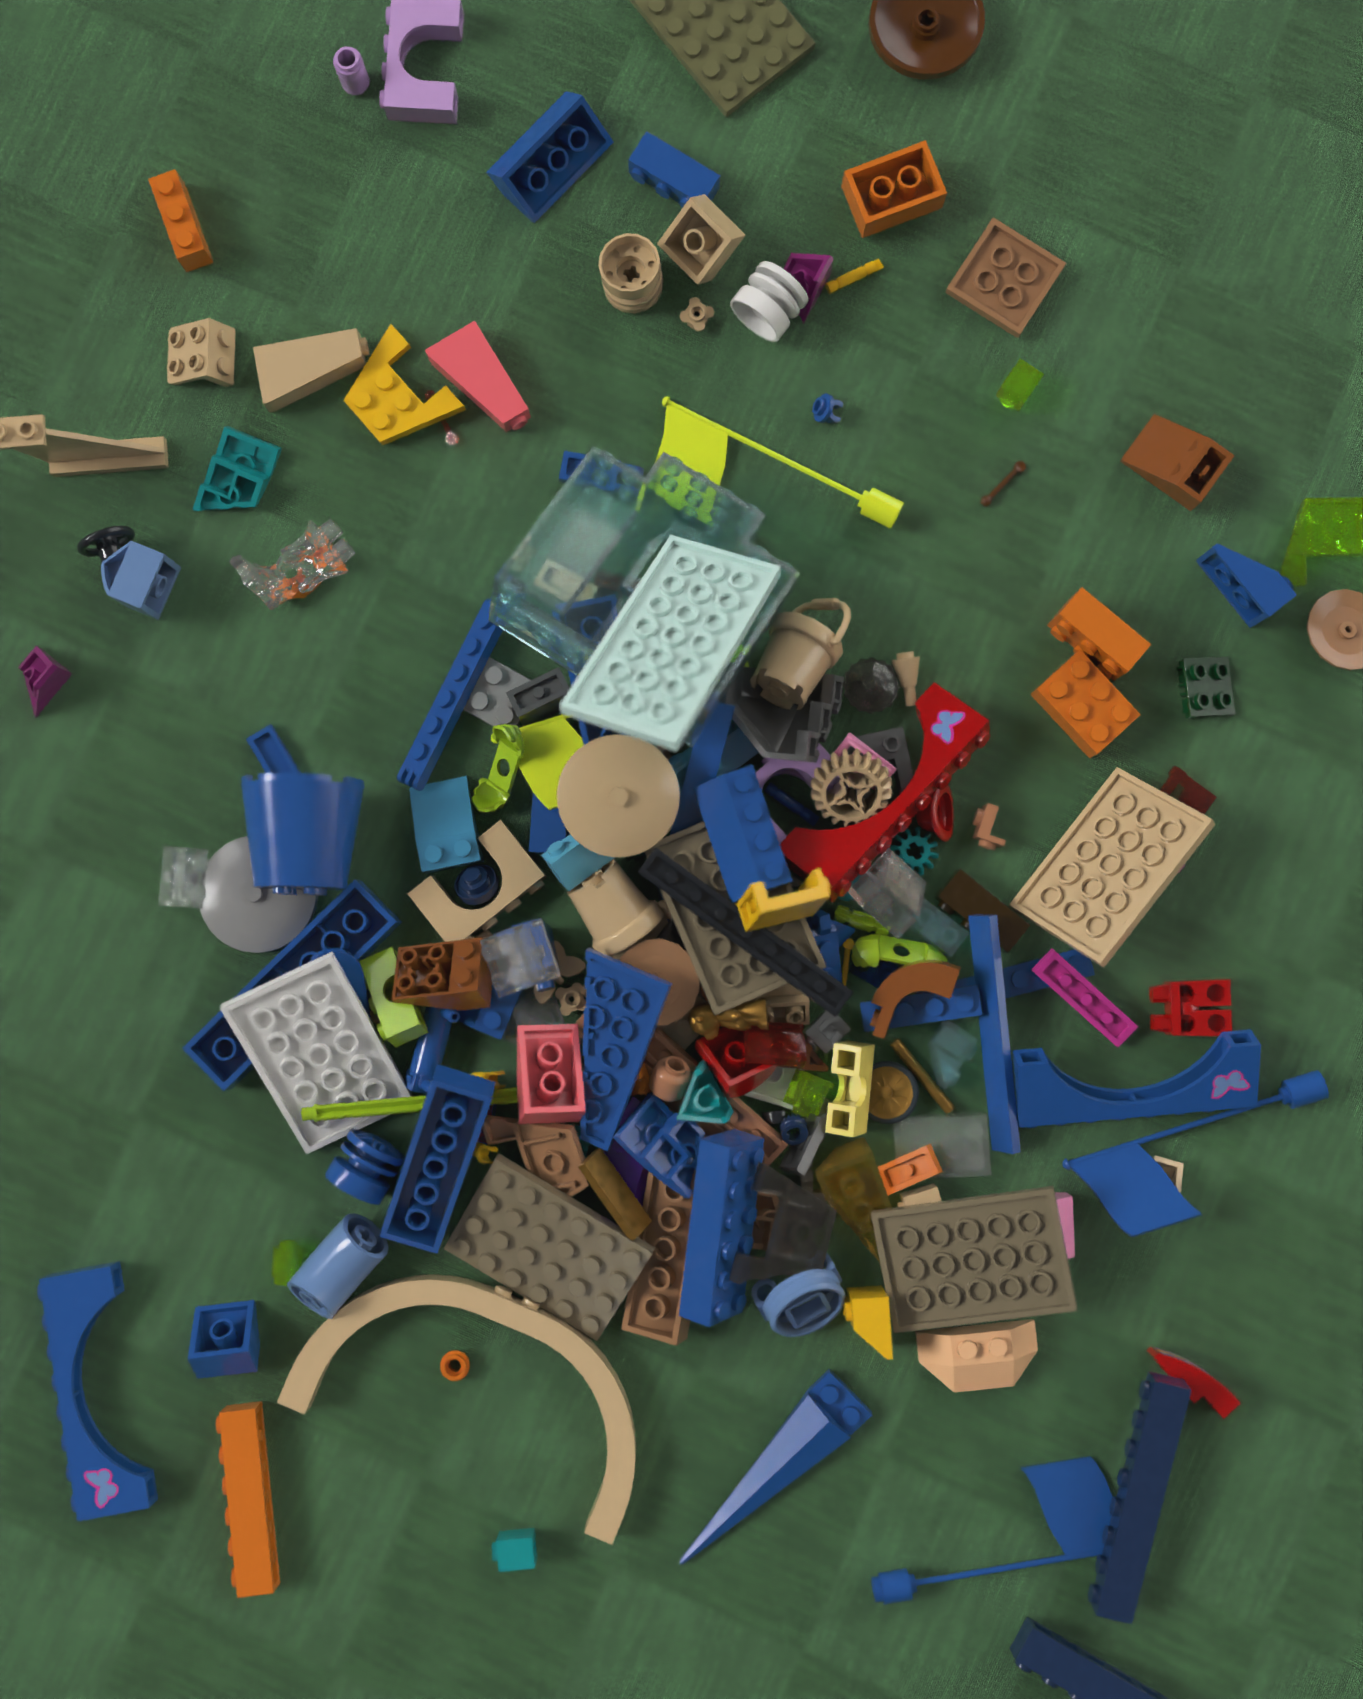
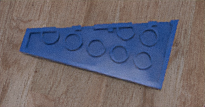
(617, 1032)

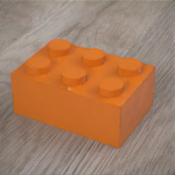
(894, 189)
(1098, 634)
(1085, 704)

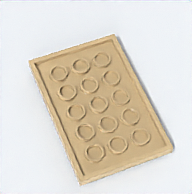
(1111, 866)

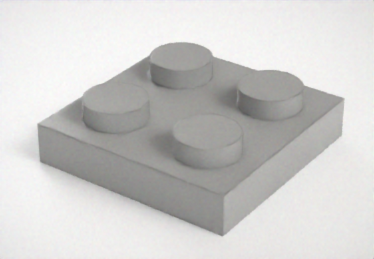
(489, 695)

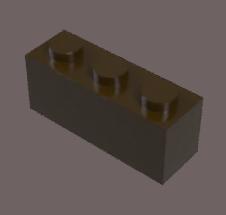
(967, 897)

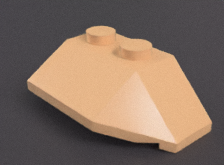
(978, 1354)

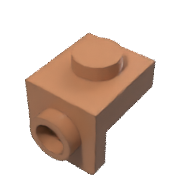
(984, 821)

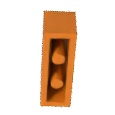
(180, 220)

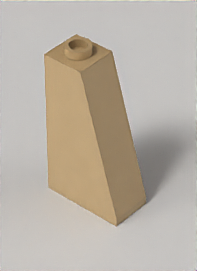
(306, 365)

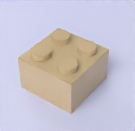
(701, 239)

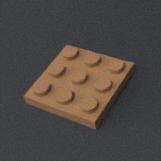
(1005, 277)

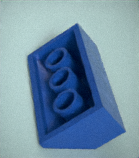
(550, 156)
(741, 832)

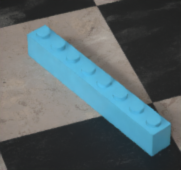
(575, 863)

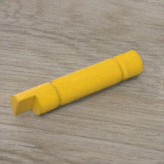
(854, 275)

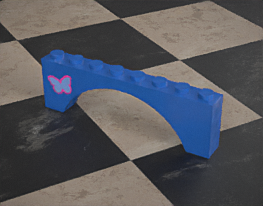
(1218, 1081)
(100, 1475)

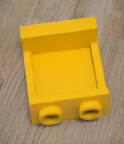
(760, 911)

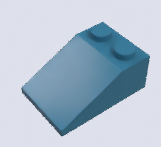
(445, 825)

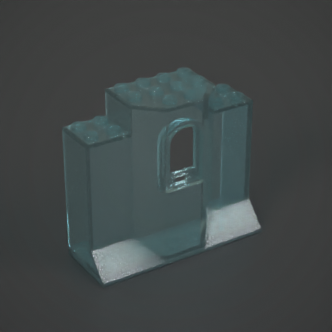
(595, 541)

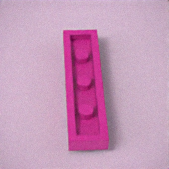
(1084, 997)

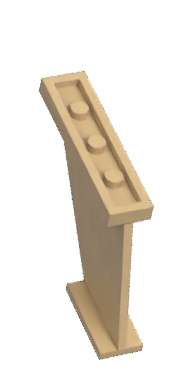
(80, 453)

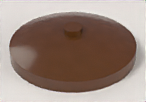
(926, 35)

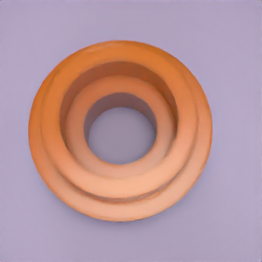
(450, 1373)

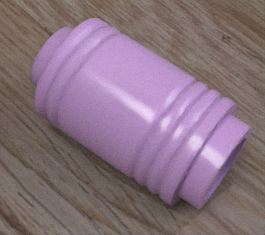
(351, 70)

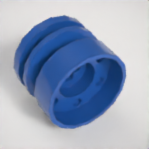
(362, 1172)

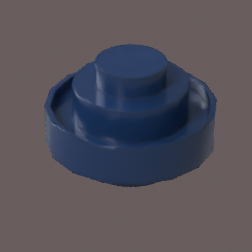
(476, 884)

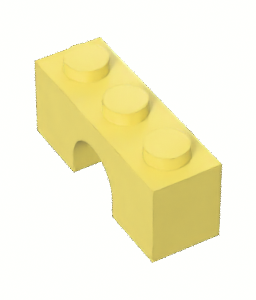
(849, 1110)

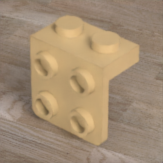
(201, 352)

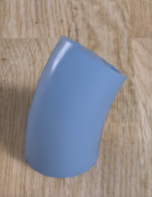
(339, 1265)

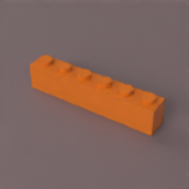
(248, 1499)

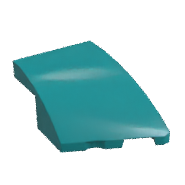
(237, 472)

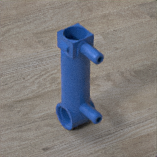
(430, 1048)

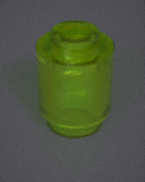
(286, 1260)

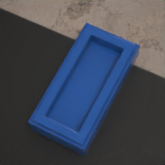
(272, 751)

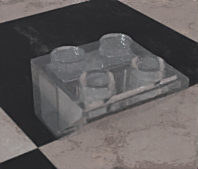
(890, 893)
(520, 958)

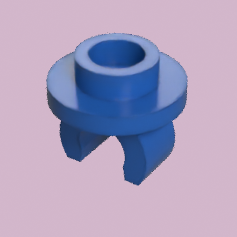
(823, 409)

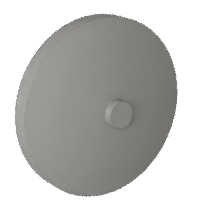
(250, 916)

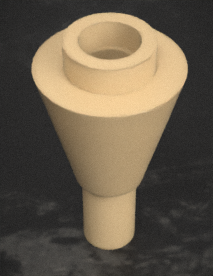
(907, 669)

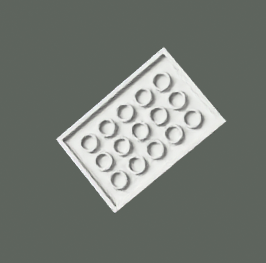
(314, 1048)

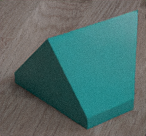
(705, 1099)

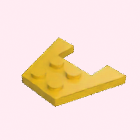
(385, 400)

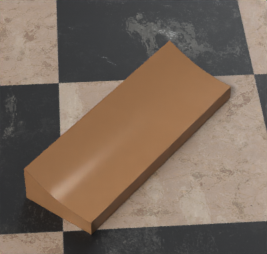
(656, 1294)

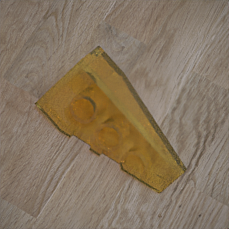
(854, 1188)

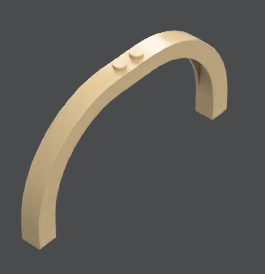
(517, 1313)

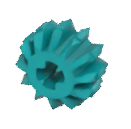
(919, 842)

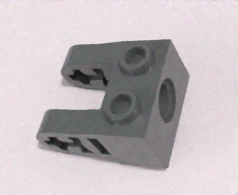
(893, 748)

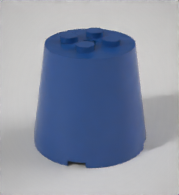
(301, 830)

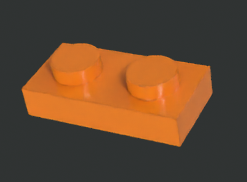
(909, 1169)

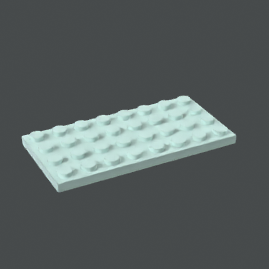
(671, 642)

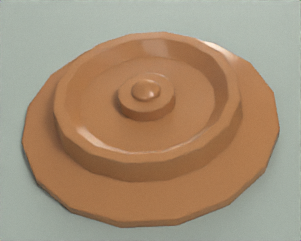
(1337, 628)
(669, 963)

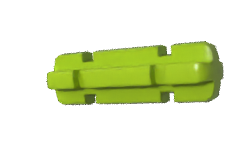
(858, 920)

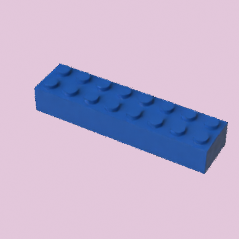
(352, 922)

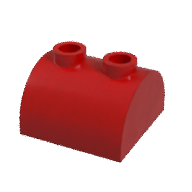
(727, 1062)

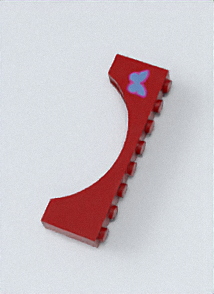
(950, 738)

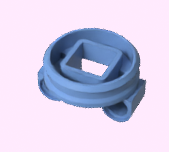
(796, 1291)

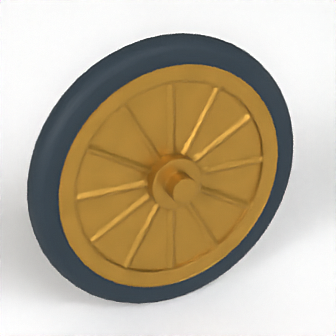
(892, 1093)

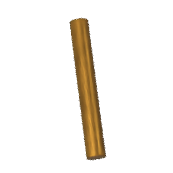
(923, 1077)

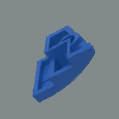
(662, 1143)

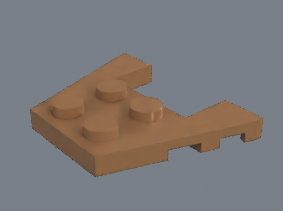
(547, 1150)

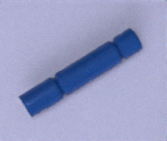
(792, 804)

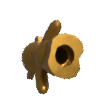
(737, 1018)

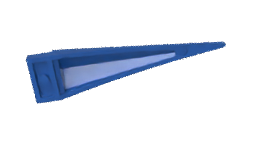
(812, 1431)

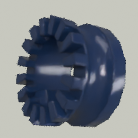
(794, 1122)

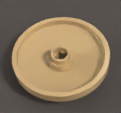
(618, 795)

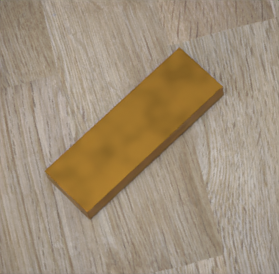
(615, 1194)

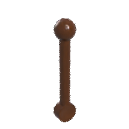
(1018, 467)

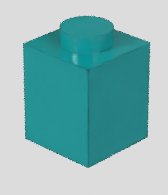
(515, 1549)

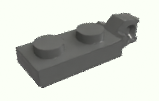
(800, 1156)

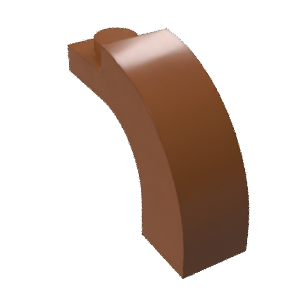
(919, 975)

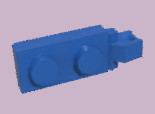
(827, 942)

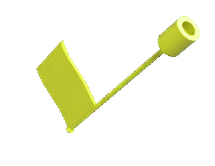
(703, 448)
(546, 752)

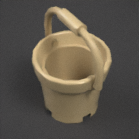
(799, 653)
(615, 909)

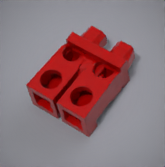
(1182, 1007)

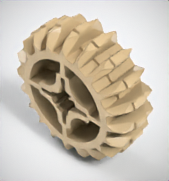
(843, 802)

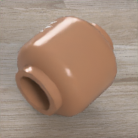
(670, 1078)

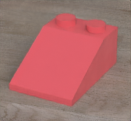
(549, 1074)

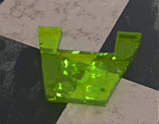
(1323, 529)

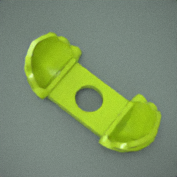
(496, 790)
(877, 947)

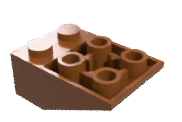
(1177, 460)
(443, 975)

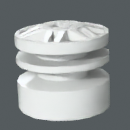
(769, 301)

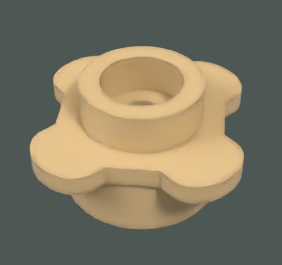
(697, 323)
(563, 996)

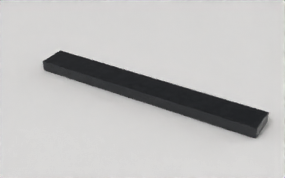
(759, 943)

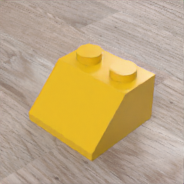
(870, 1316)

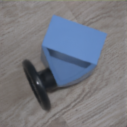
(130, 571)

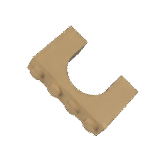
(519, 876)

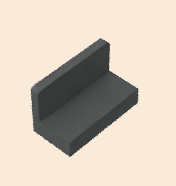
(539, 697)

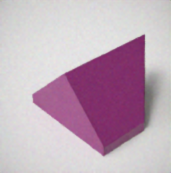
(812, 273)
(42, 677)

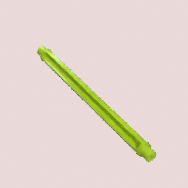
(386, 1106)

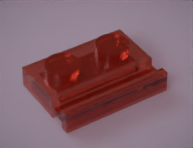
(779, 1045)

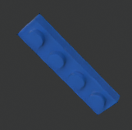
(929, 1008)

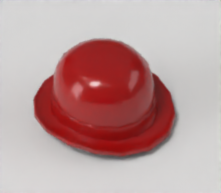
(938, 815)

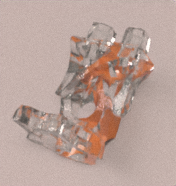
(314, 565)

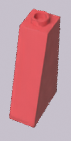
(477, 372)

